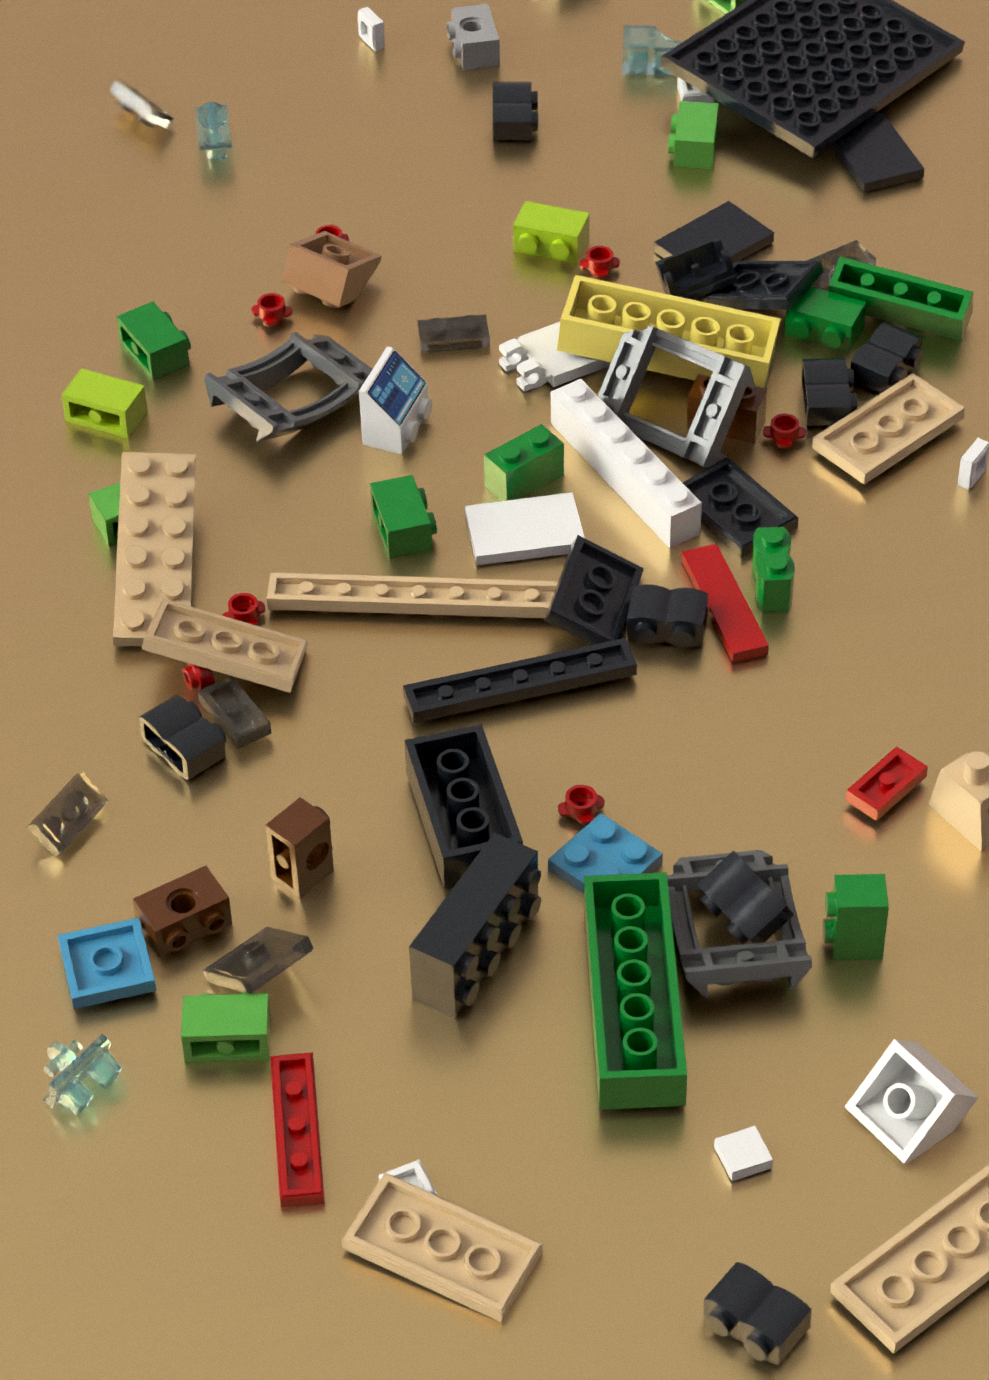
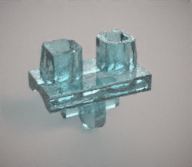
(213, 130)
(68, 1085)

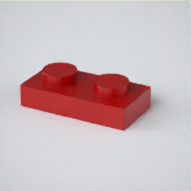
(886, 783)

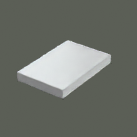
(523, 528)

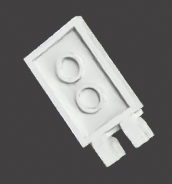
(540, 362)

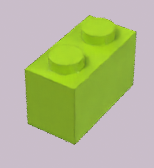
(551, 232)
(104, 403)

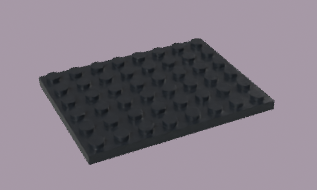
(811, 64)

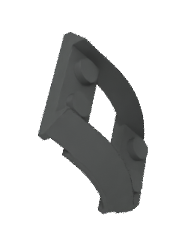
(245, 384)
(715, 409)
(740, 962)

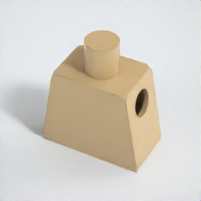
(963, 797)

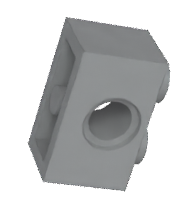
(474, 37)

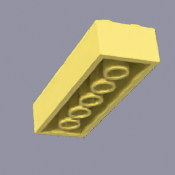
(603, 310)

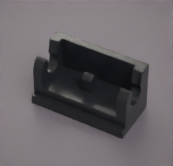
(697, 270)

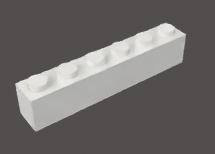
(626, 463)

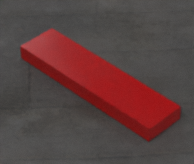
(725, 603)
(297, 1130)

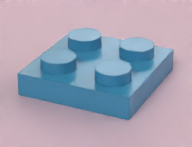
(603, 850)
(106, 963)

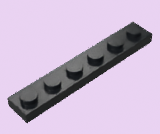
(519, 680)

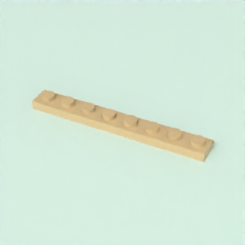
(410, 595)

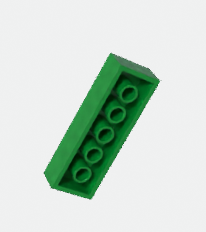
(634, 992)

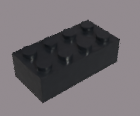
(458, 797)
(475, 925)

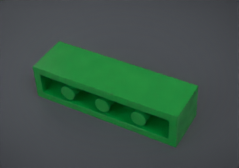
(905, 298)

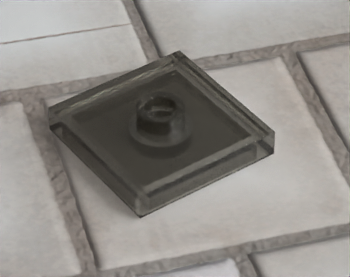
(258, 960)

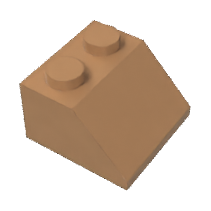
(329, 268)

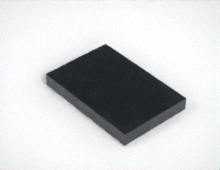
(877, 155)
(735, 228)
(767, 285)
(737, 506)
(593, 593)

